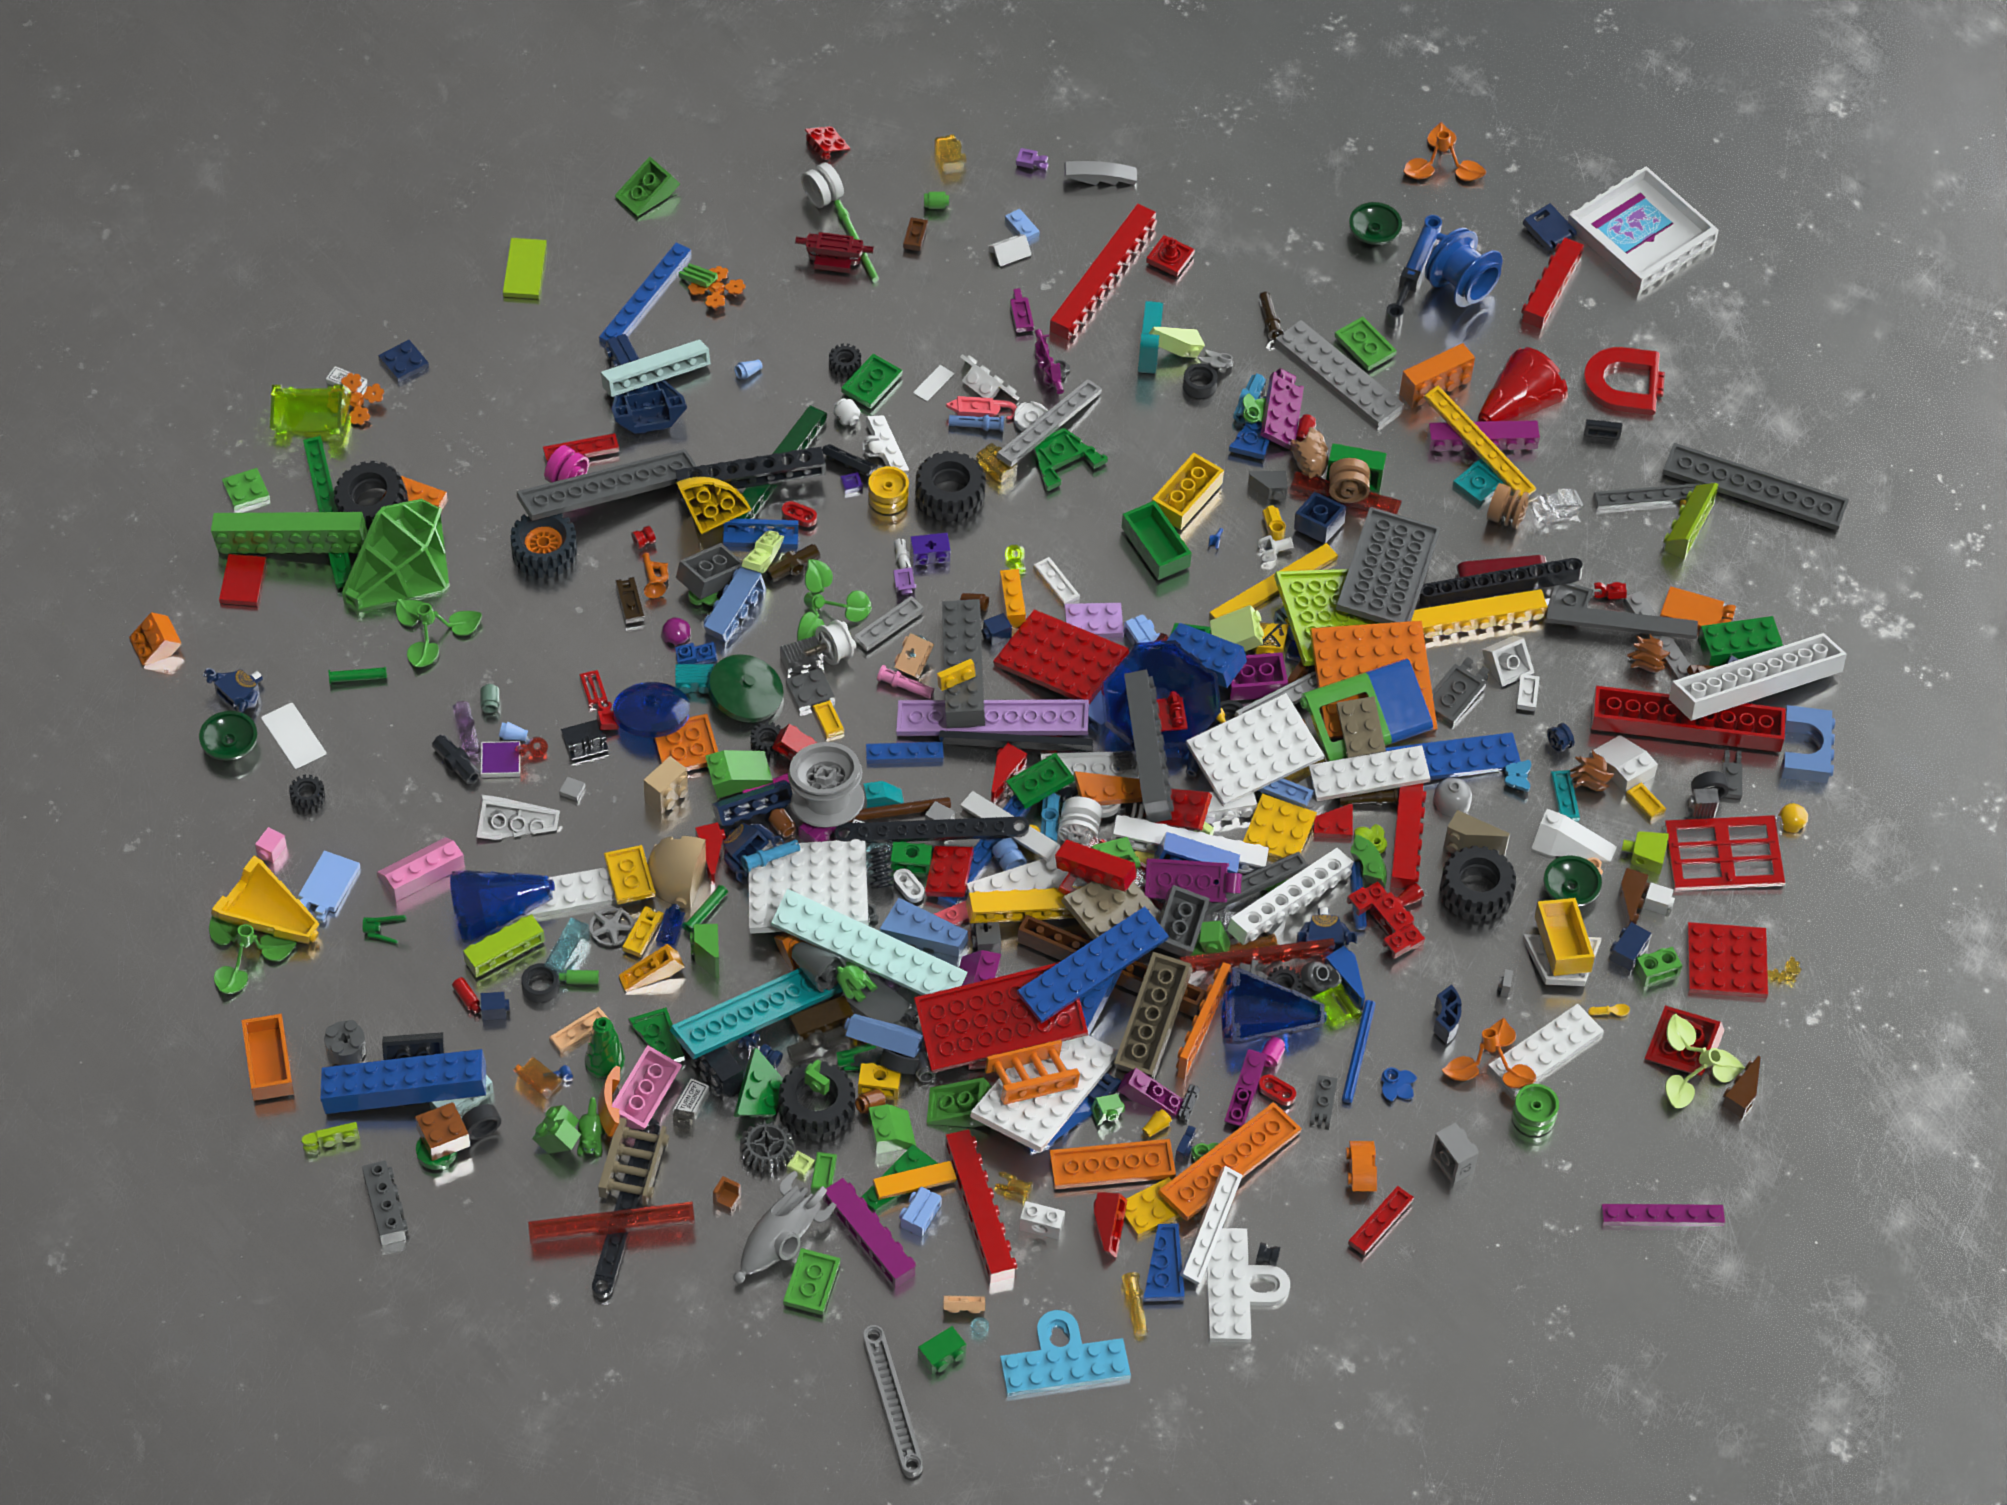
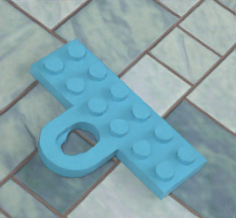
(1063, 1366)

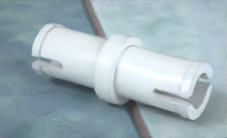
(902, 555)

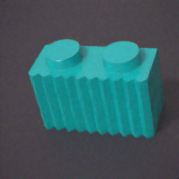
(692, 677)

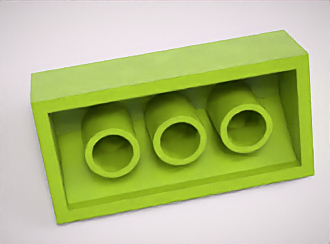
(1690, 520)

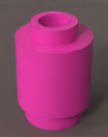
(1274, 1049)

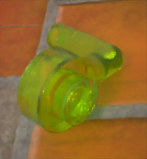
(1011, 557)

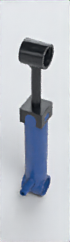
(1412, 272)

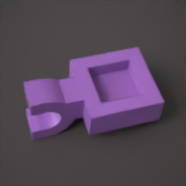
(1029, 158)

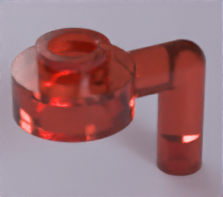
(522, 749)

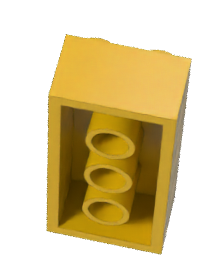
(1188, 489)

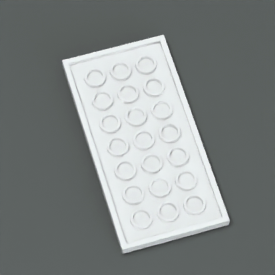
(1040, 1118)

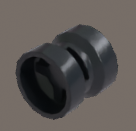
(1267, 1254)

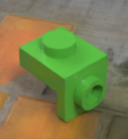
(816, 1080)

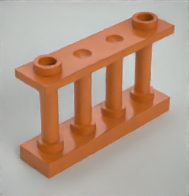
(1033, 1087)

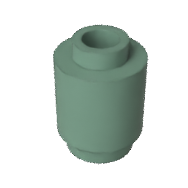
(489, 698)

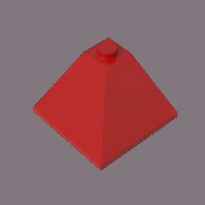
(1707, 1036)

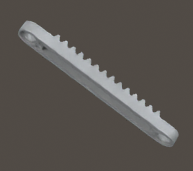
(892, 1401)

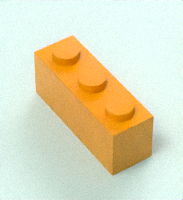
(1012, 597)

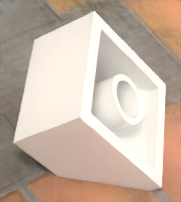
(1508, 660)

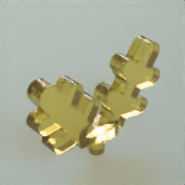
(1792, 969)

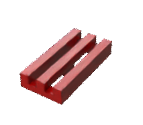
(591, 702)

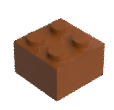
(442, 1131)

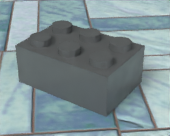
(708, 570)
(1182, 920)

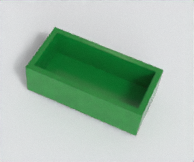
(1156, 540)
(1738, 639)

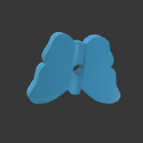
(1518, 775)

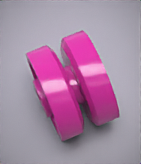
(565, 464)

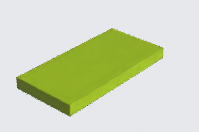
(524, 268)

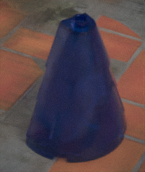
(495, 898)
(1264, 1009)

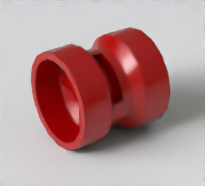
(643, 537)

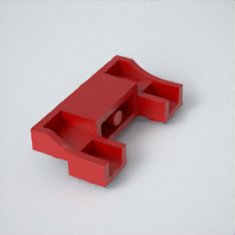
(1391, 917)

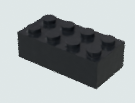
(720, 1071)

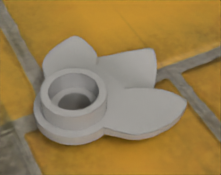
(1217, 360)

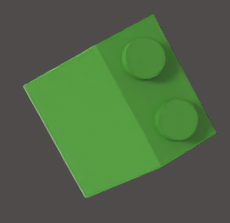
(705, 947)
(890, 1128)

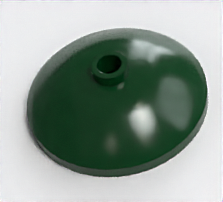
(1375, 223)
(226, 728)
(1574, 873)

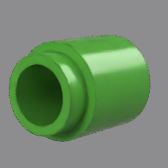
(936, 200)

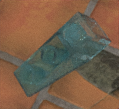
(568, 945)

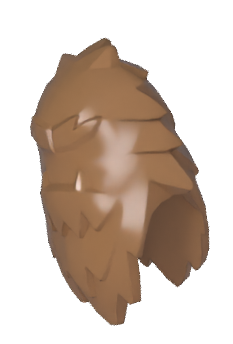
(1311, 454)

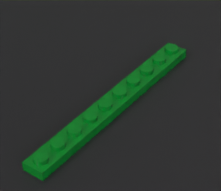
(325, 499)

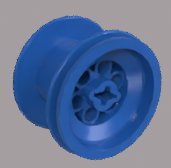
(1461, 265)

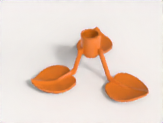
(1442, 140)
(1493, 1038)

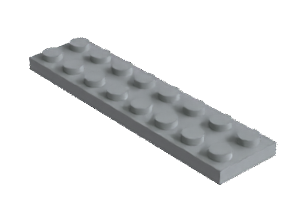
(1339, 373)

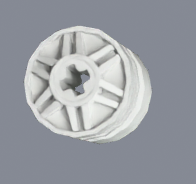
(1079, 818)

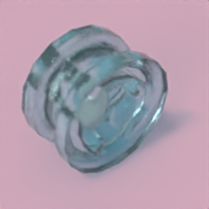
(980, 1334)

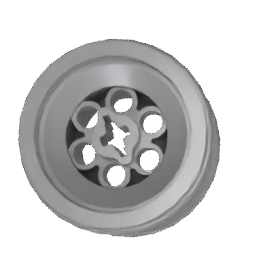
(826, 784)

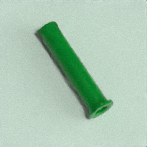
(357, 675)
(705, 909)

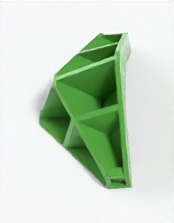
(399, 557)

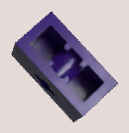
(930, 549)

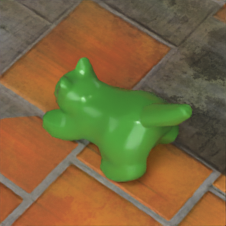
(591, 1131)

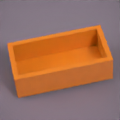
(1445, 370)
(267, 1057)

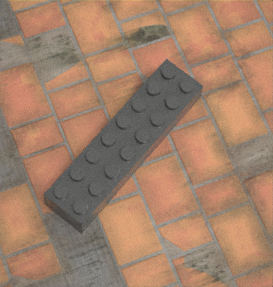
(960, 643)
(1149, 746)

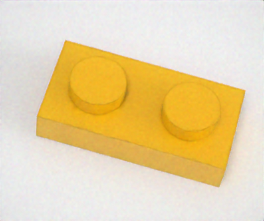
(956, 674)

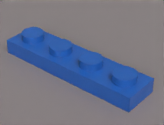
(904, 752)

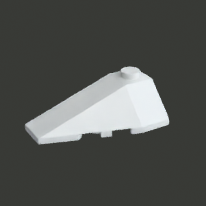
(509, 818)

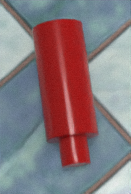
(466, 995)

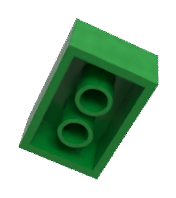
(1374, 459)

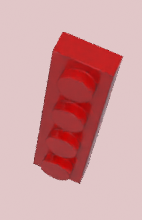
(588, 447)
(1380, 1220)

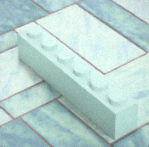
(655, 368)

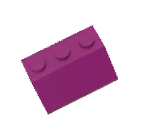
(980, 966)

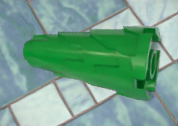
(604, 1049)

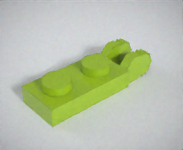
(330, 1137)

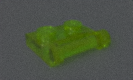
(1335, 1015)

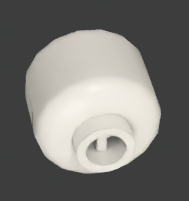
(847, 412)

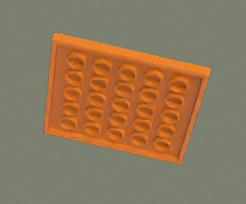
(1356, 649)

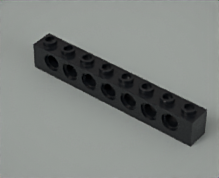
(761, 469)

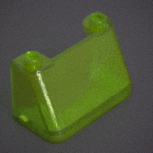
(309, 409)

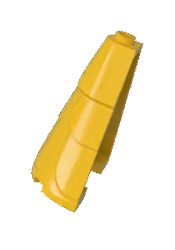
(266, 906)

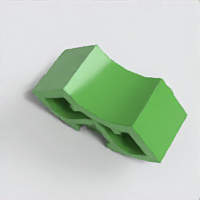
(1370, 858)

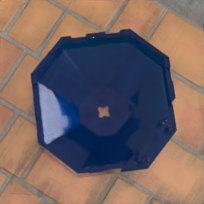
(1171, 671)

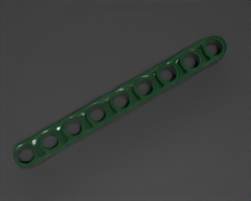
(797, 439)

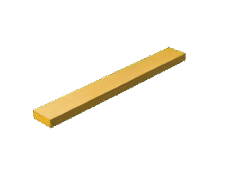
(1478, 441)
(1268, 588)

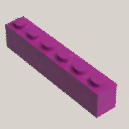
(1504, 434)
(869, 1233)

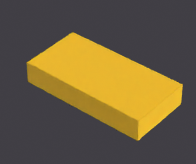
(828, 719)
(1645, 801)

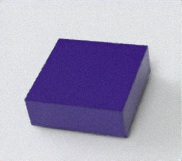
(851, 483)

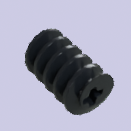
(880, 867)

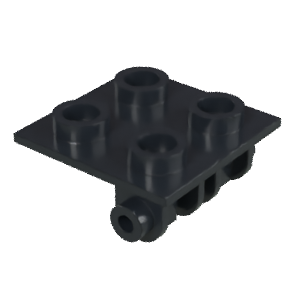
(584, 739)

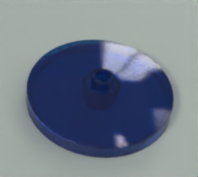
(651, 709)

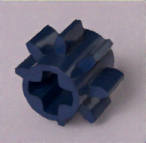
(748, 1041)

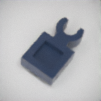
(1184, 1148)

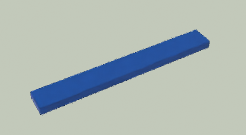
(983, 850)

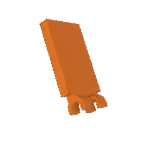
(1696, 607)

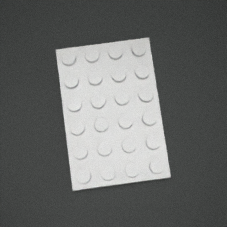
(1255, 749)

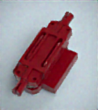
(834, 251)

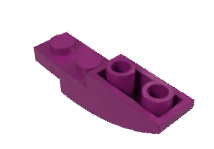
(1246, 1088)

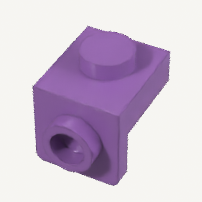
(904, 581)

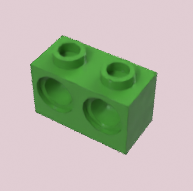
(1659, 969)

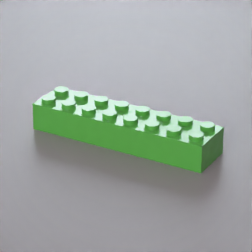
(289, 532)

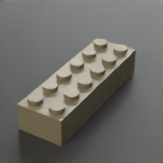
(1153, 1015)

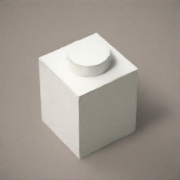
(1659, 899)

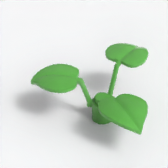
(816, 578)
(412, 611)
(233, 980)

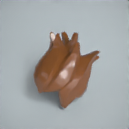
(1648, 654)
(1591, 773)

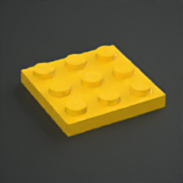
(1280, 826)

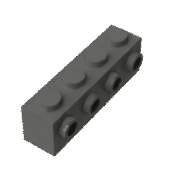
(384, 1203)

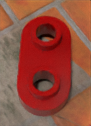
(800, 513)
(1278, 1089)

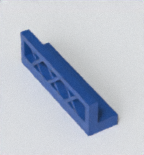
(746, 537)

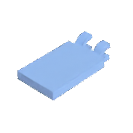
(328, 883)

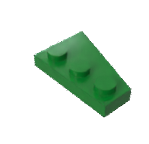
(655, 1031)

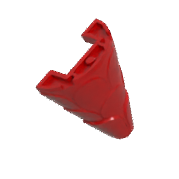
(1524, 387)

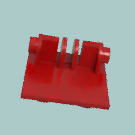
(825, 141)
(1172, 712)

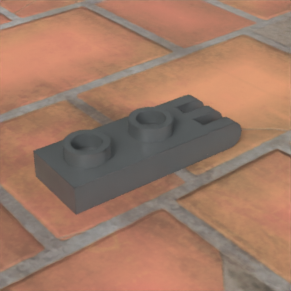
(1323, 1099)

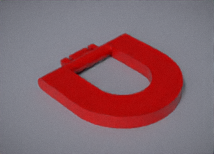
(1621, 400)

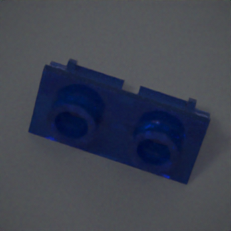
(670, 925)

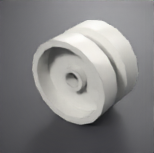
(822, 185)

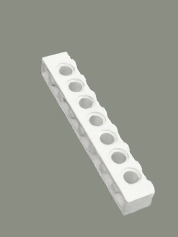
(1290, 896)

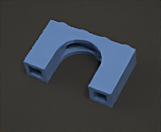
(1818, 725)

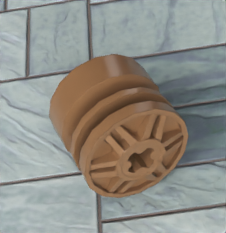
(1508, 506)

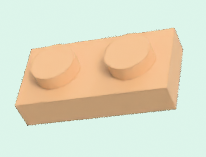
(973, 1304)

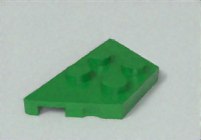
(759, 1088)

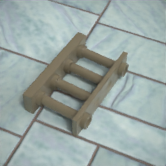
(618, 1149)

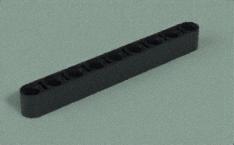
(1501, 582)

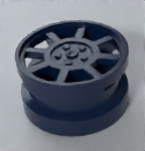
(1560, 737)

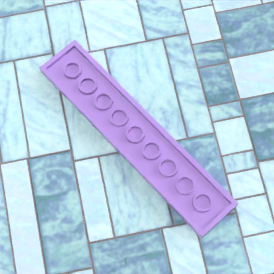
(1001, 717)

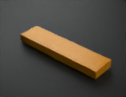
(914, 1179)

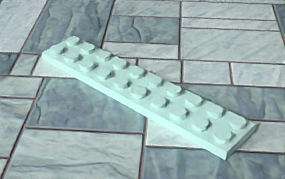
(865, 946)

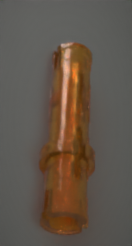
(1265, 941)

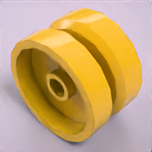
(888, 490)

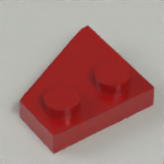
(1335, 823)

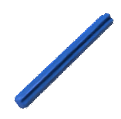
(1358, 1051)

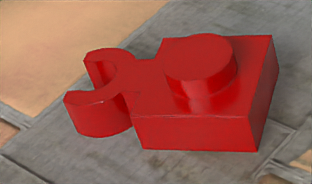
(605, 717)

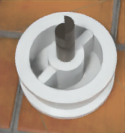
(834, 642)

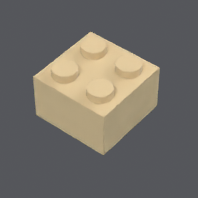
(666, 785)

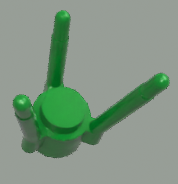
(371, 925)
(846, 1057)

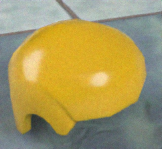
(1793, 817)

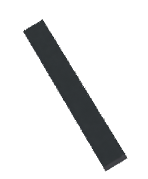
(1018, 741)

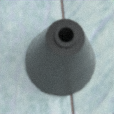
(818, 965)

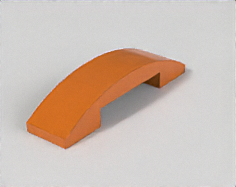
(609, 1115)

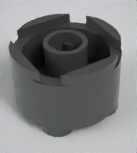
(345, 1043)

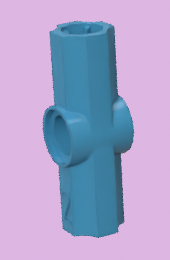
(1255, 388)
(1050, 816)

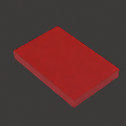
(242, 580)

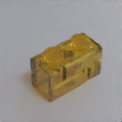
(949, 154)
(995, 467)

